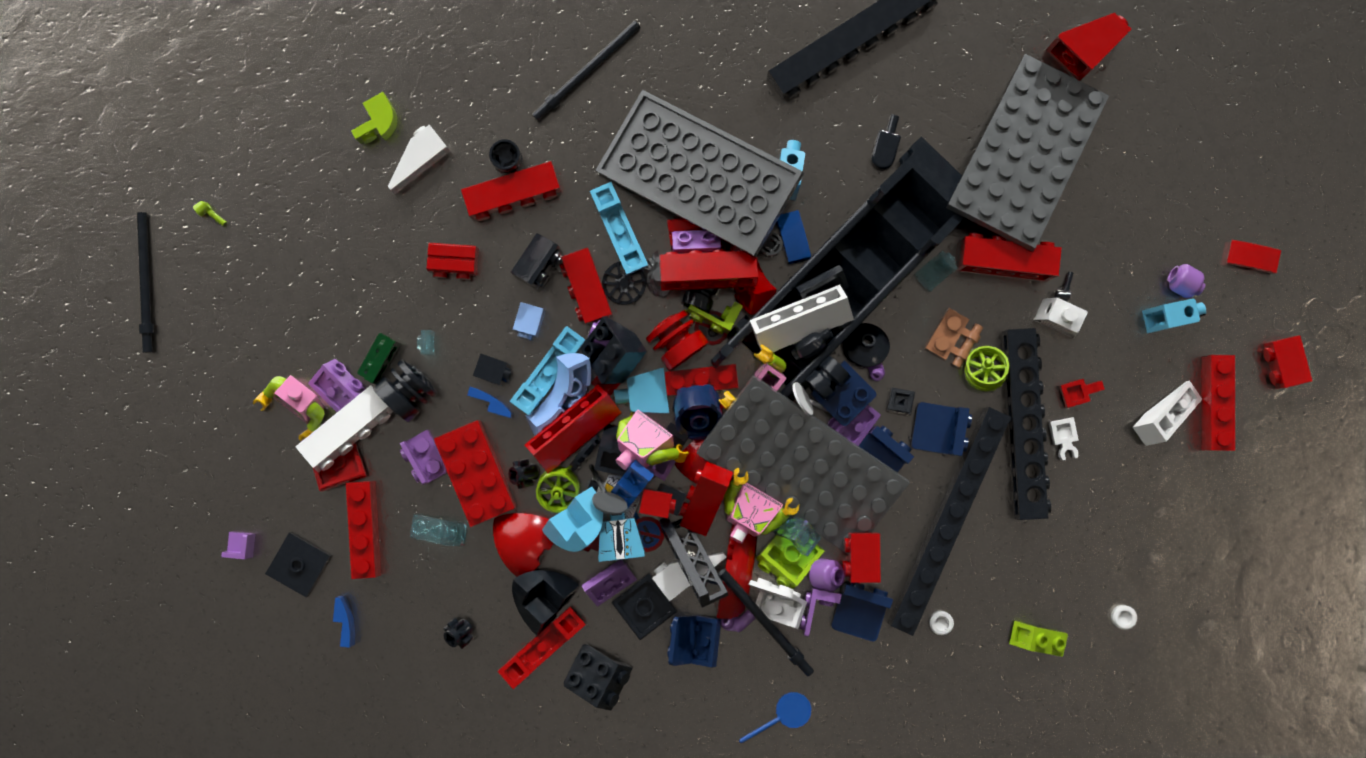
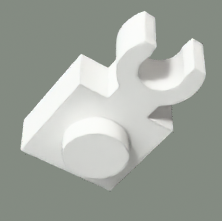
(1064, 433)

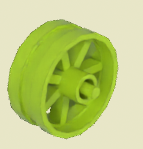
(987, 368)
(557, 489)

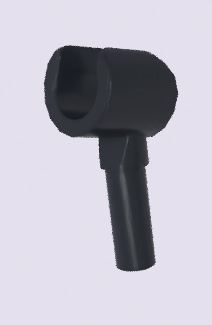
(1065, 293)

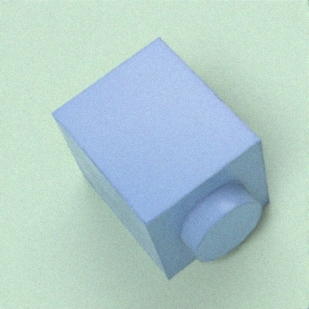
(528, 321)

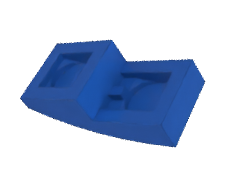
(793, 237)
(495, 405)
(632, 482)
(344, 614)

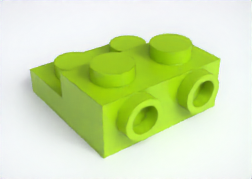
(786, 561)

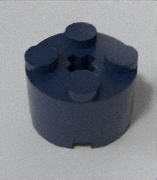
(697, 411)

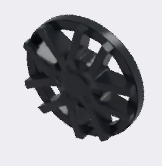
(624, 284)
(584, 453)

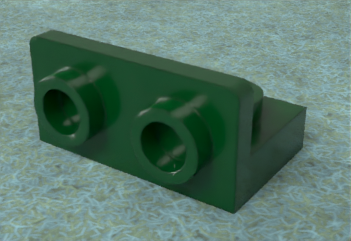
(378, 358)

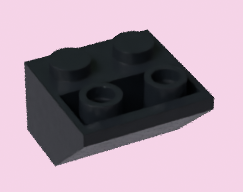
(537, 261)
(619, 357)
(609, 452)

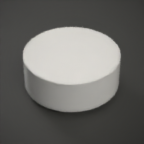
(1124, 617)
(941, 623)

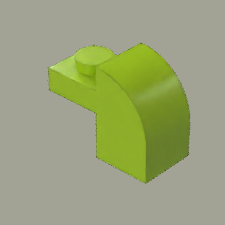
(382, 120)

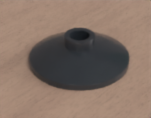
(867, 354)

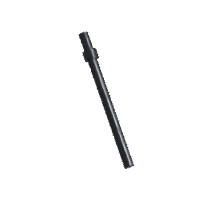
(552, 101)
(146, 329)
(794, 654)

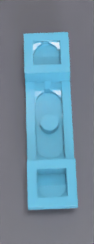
(619, 228)
(545, 374)

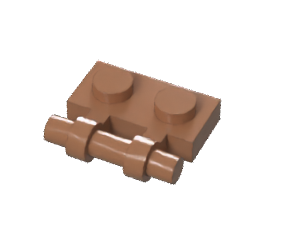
(948, 332)

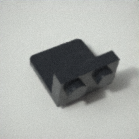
(597, 678)

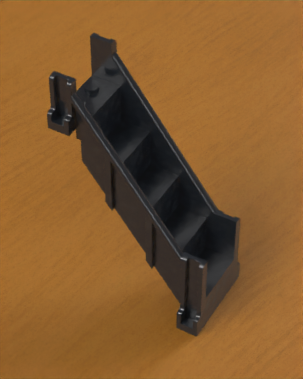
(873, 248)

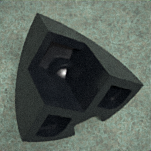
(541, 596)

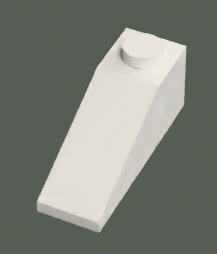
(419, 155)
(1166, 416)
(672, 579)

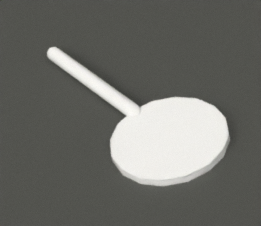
(804, 400)

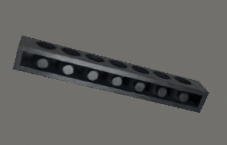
(1018, 436)

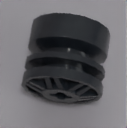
(405, 390)

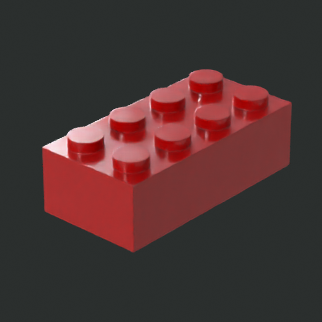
(1007, 258)
(475, 473)

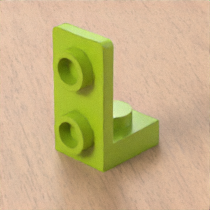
(729, 315)
(1038, 639)

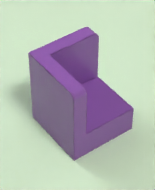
(661, 470)
(240, 545)

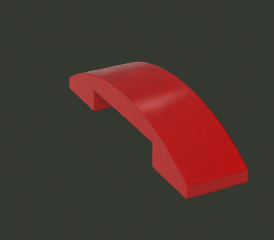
(541, 647)

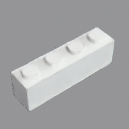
(802, 318)
(344, 429)

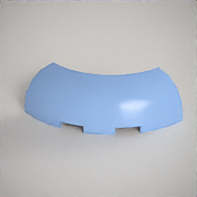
(569, 387)

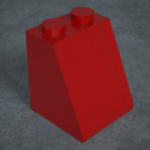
(1088, 44)

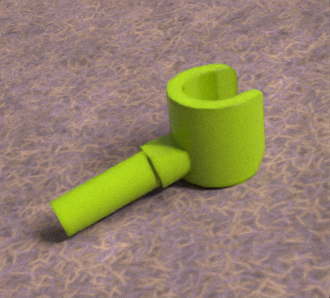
(203, 207)

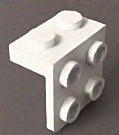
(779, 603)

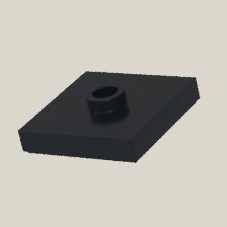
(298, 564)
(644, 606)

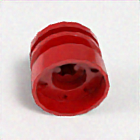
(677, 340)

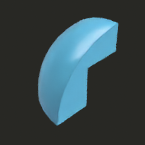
(576, 525)

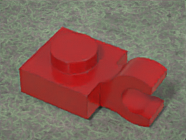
(1078, 392)

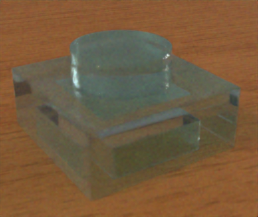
(426, 342)

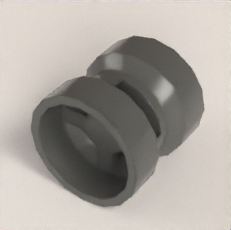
(771, 249)

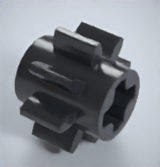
(523, 473)
(458, 633)

